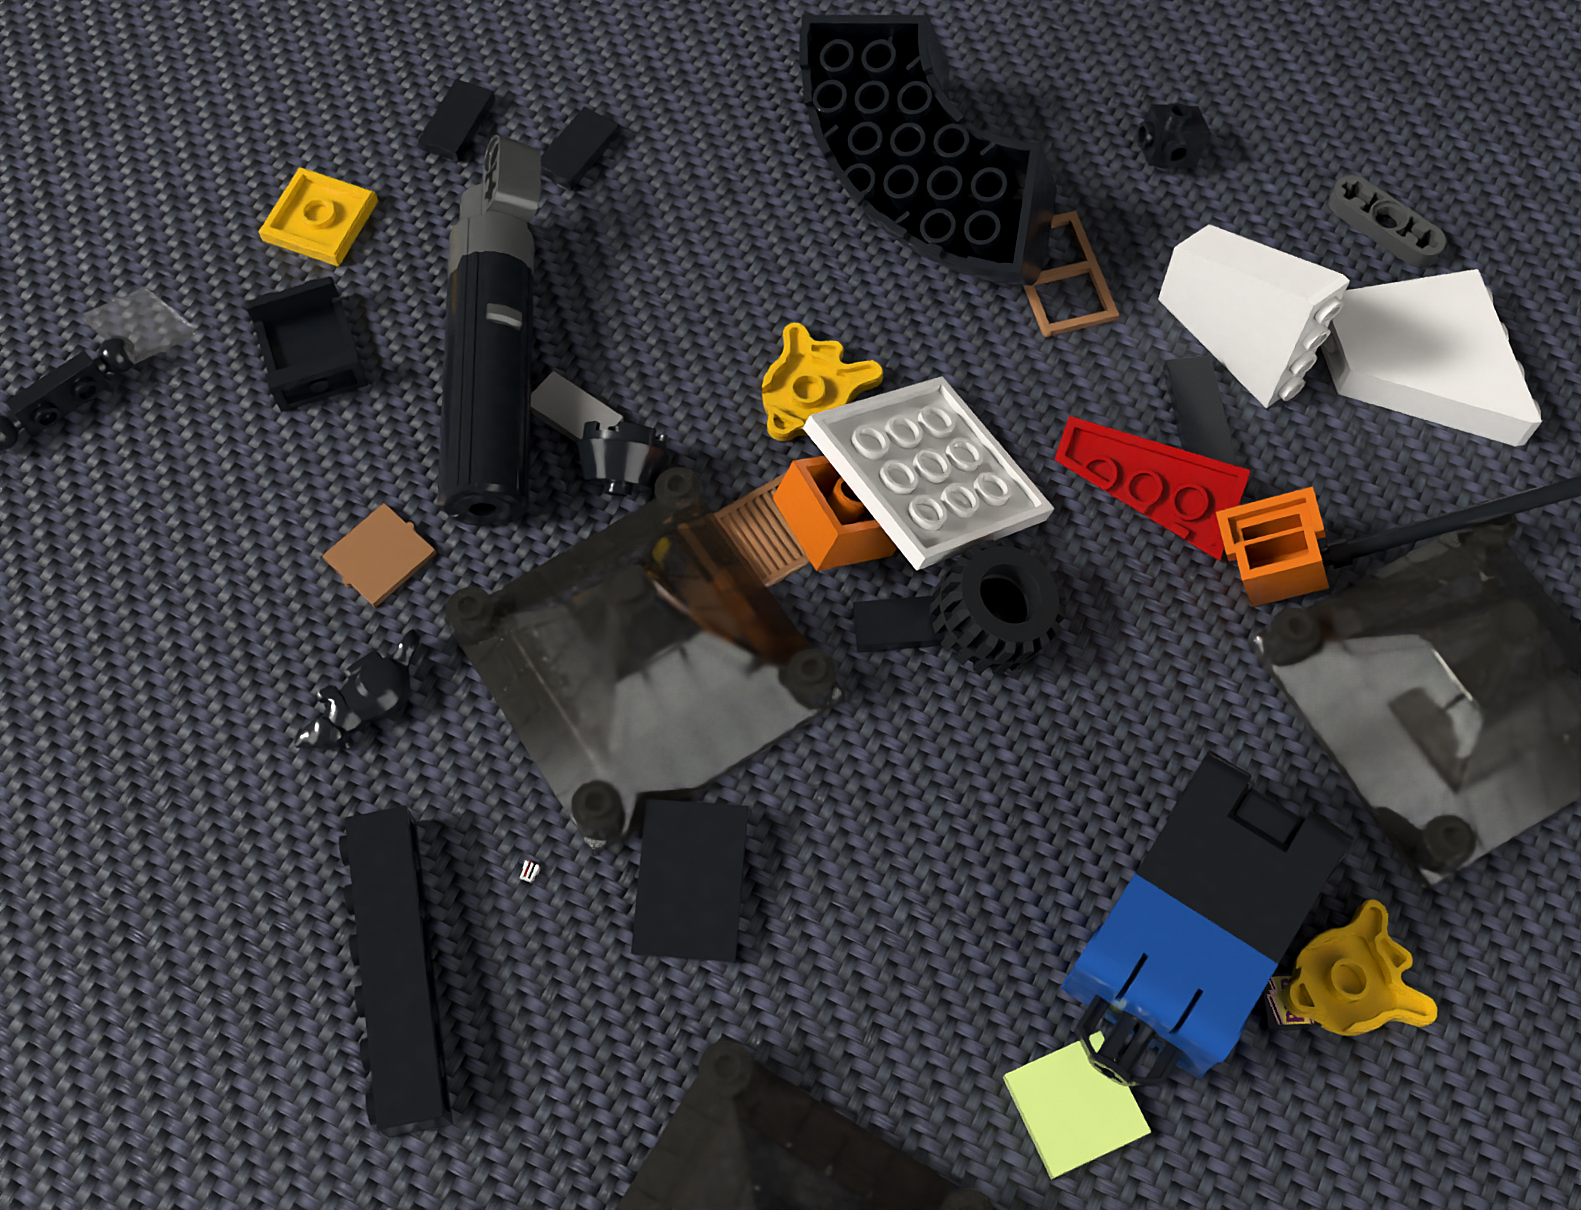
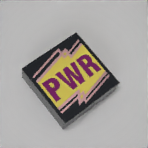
(1273, 1011)

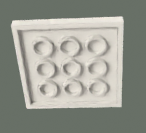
(928, 470)

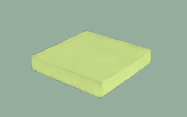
(1074, 1108)

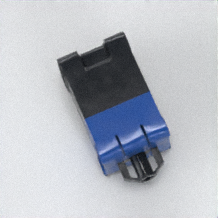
(1201, 926)

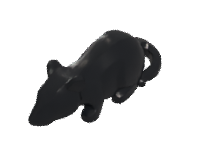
(372, 693)

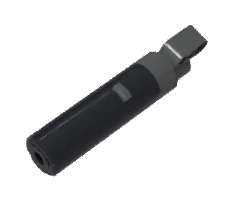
(490, 342)

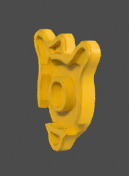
(810, 381)
(1354, 980)

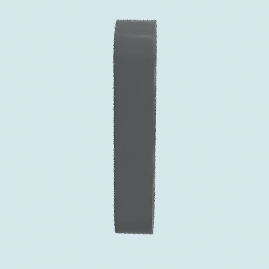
(1381, 203)

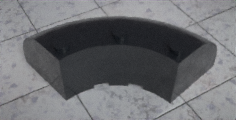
(912, 157)

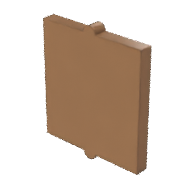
(379, 555)

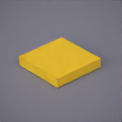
(318, 216)

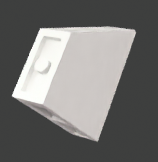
(1253, 308)
(1433, 355)

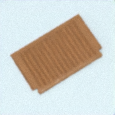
(763, 534)

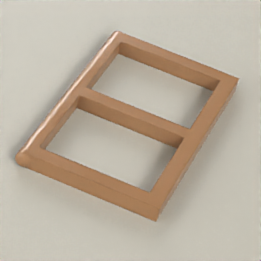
(1090, 266)

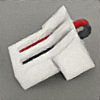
(529, 871)

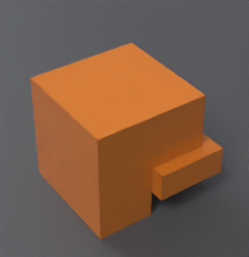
(1276, 545)

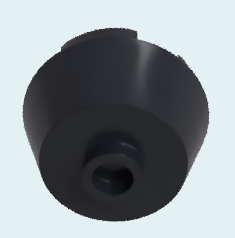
(622, 457)

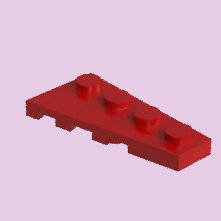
(1156, 480)

